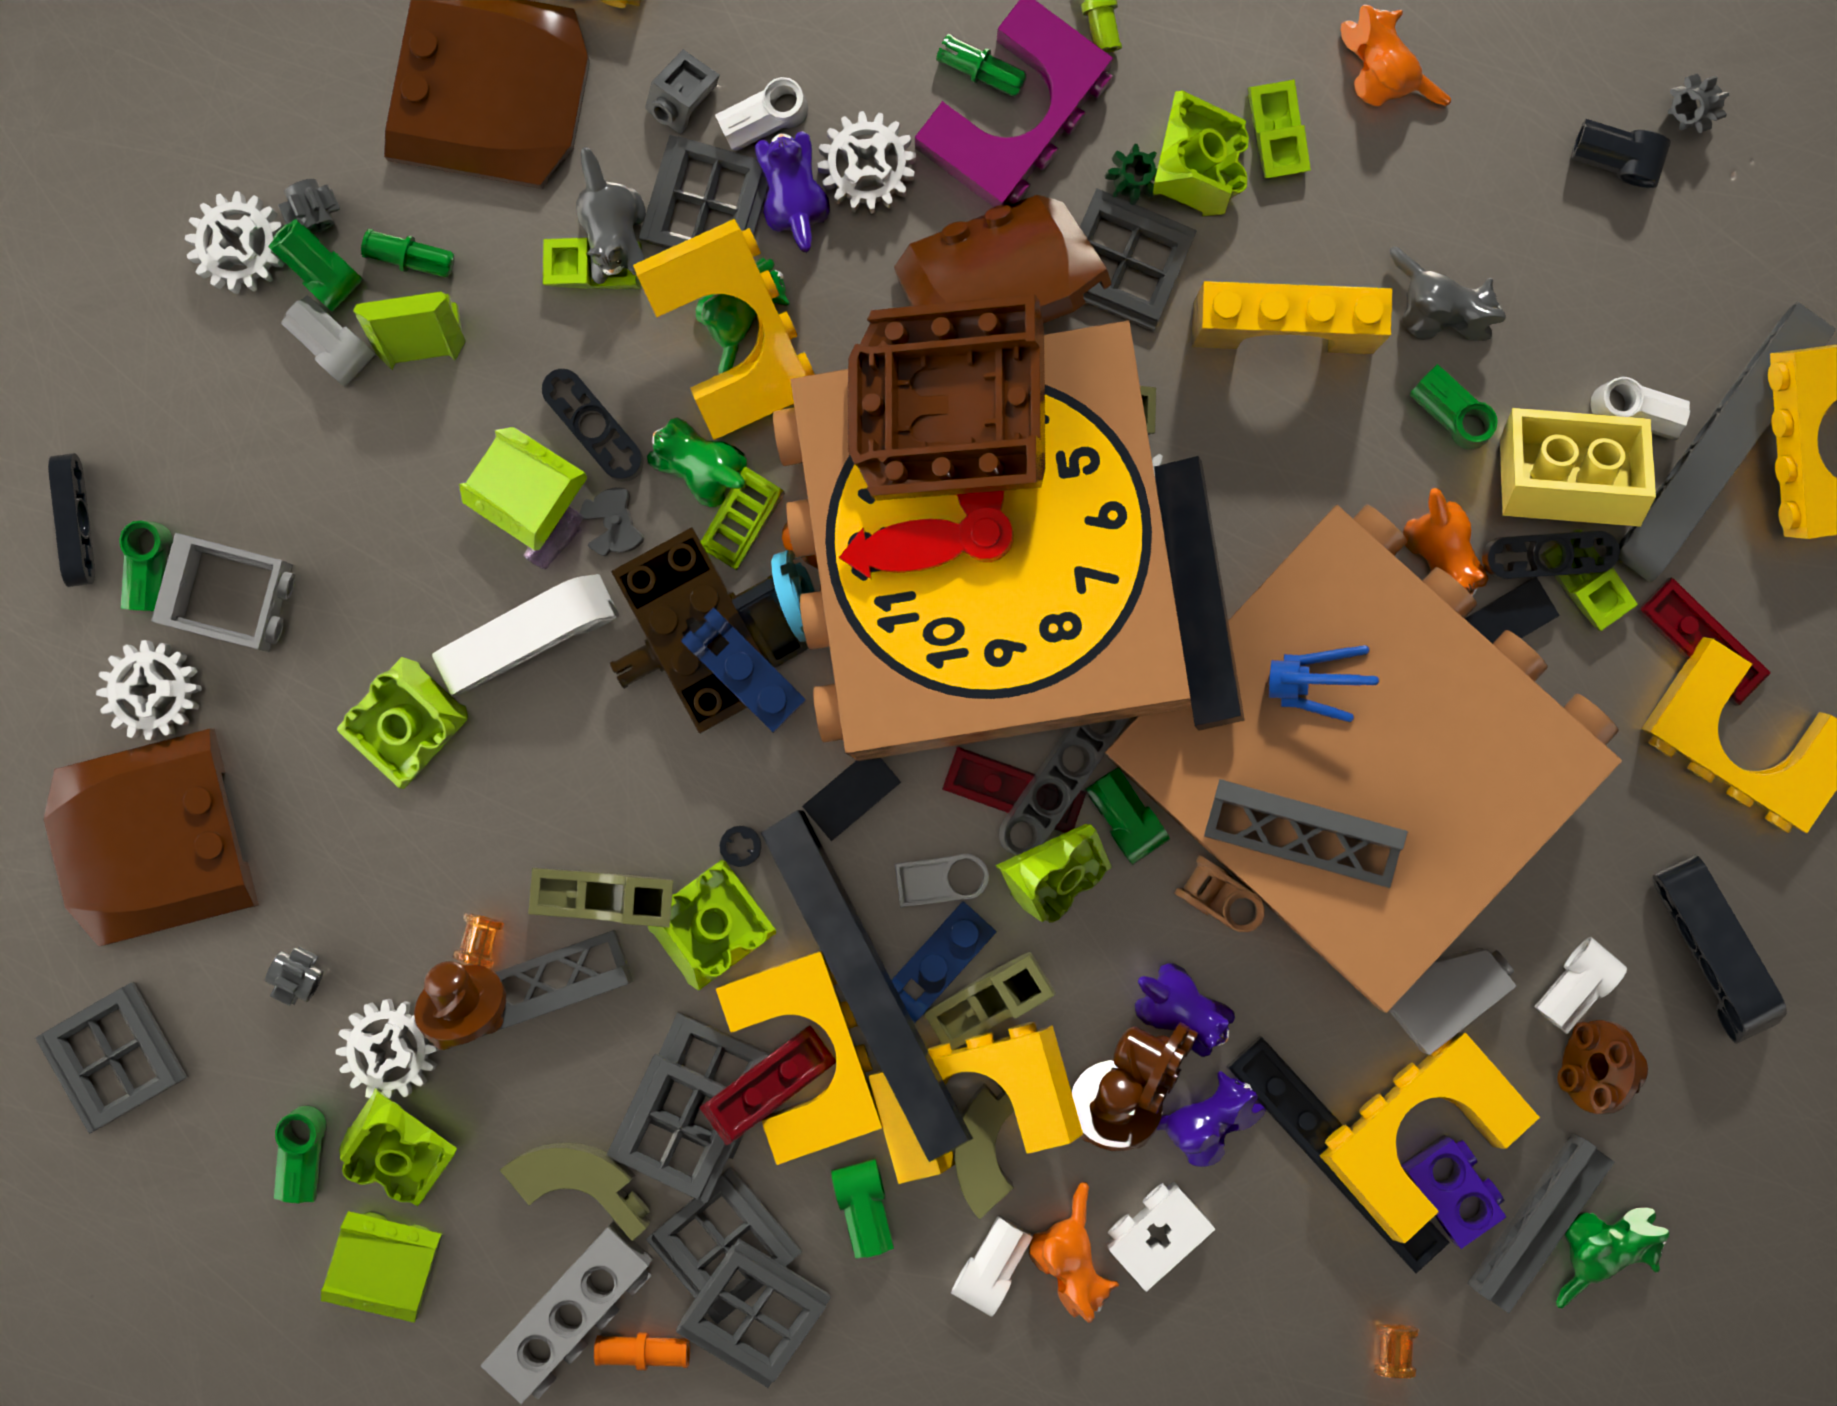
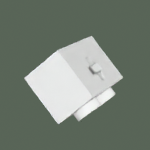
(1154, 1259)

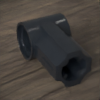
(1633, 155)

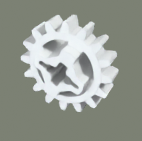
(877, 146)
(222, 253)
(149, 708)
(369, 1042)

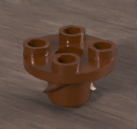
(459, 1004)
(1154, 1061)
(1602, 1067)
(1110, 1110)

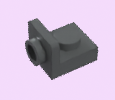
(680, 90)

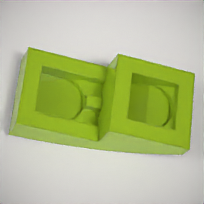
(1279, 129)
(569, 266)
(1597, 595)

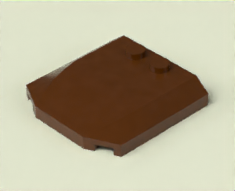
(488, 89)
(1006, 254)
(949, 398)
(147, 839)

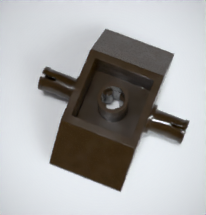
(667, 594)

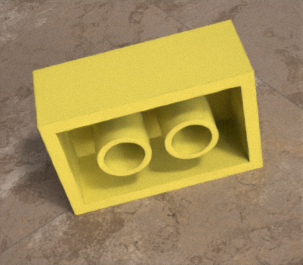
(1577, 467)

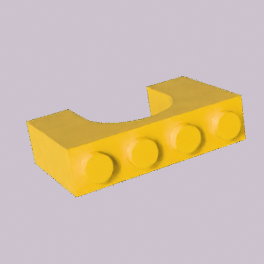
(724, 264)
(1349, 317)
(1802, 393)
(1688, 724)
(1023, 1064)
(848, 1103)
(1367, 1154)

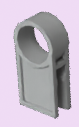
(928, 881)

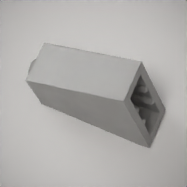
(1452, 996)

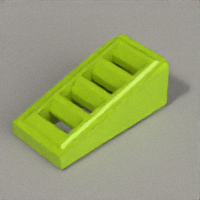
(774, 496)

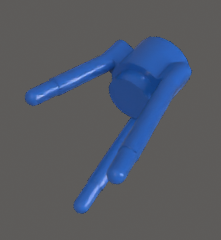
(1292, 679)

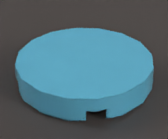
(791, 582)

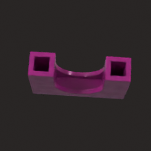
(1000, 166)

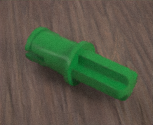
(982, 66)
(407, 253)

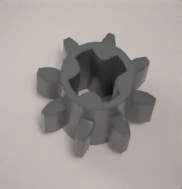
(1710, 98)
(309, 205)
(294, 976)

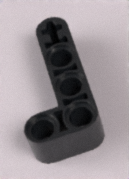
(1722, 949)

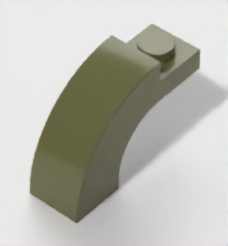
(601, 896)
(990, 1000)
(975, 1161)
(581, 1169)

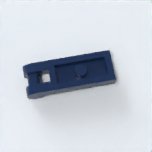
(745, 671)
(943, 958)

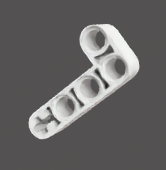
(525, 632)

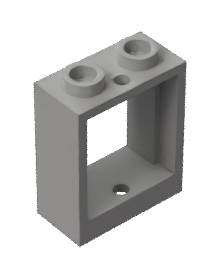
(179, 582)

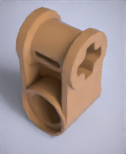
(1219, 895)

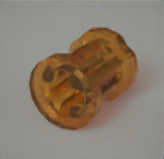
(481, 955)
(1396, 1351)

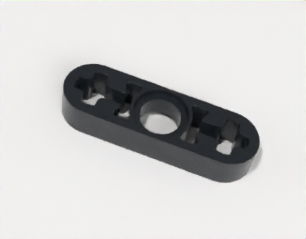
(562, 407)
(71, 520)
(1583, 539)

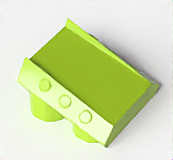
(1202, 155)
(412, 327)
(522, 487)
(403, 721)
(1056, 872)
(712, 926)
(393, 1150)
(380, 1266)

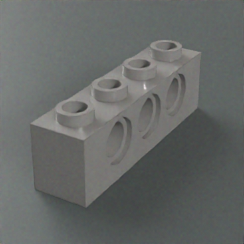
(511, 1360)

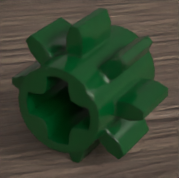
(1125, 182)

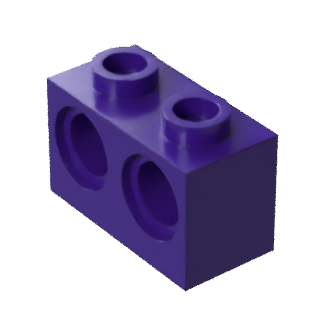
(1450, 1193)

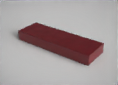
(1686, 622)
(1001, 786)
(768, 1085)

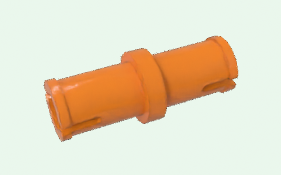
(642, 1351)

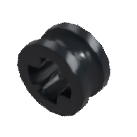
(734, 858)

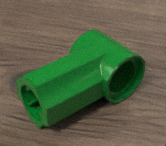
(323, 272)
(1450, 404)
(143, 571)
(1132, 824)
(297, 1158)
(861, 1197)

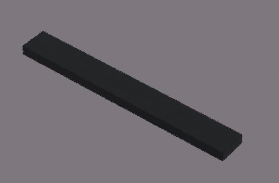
(866, 986)

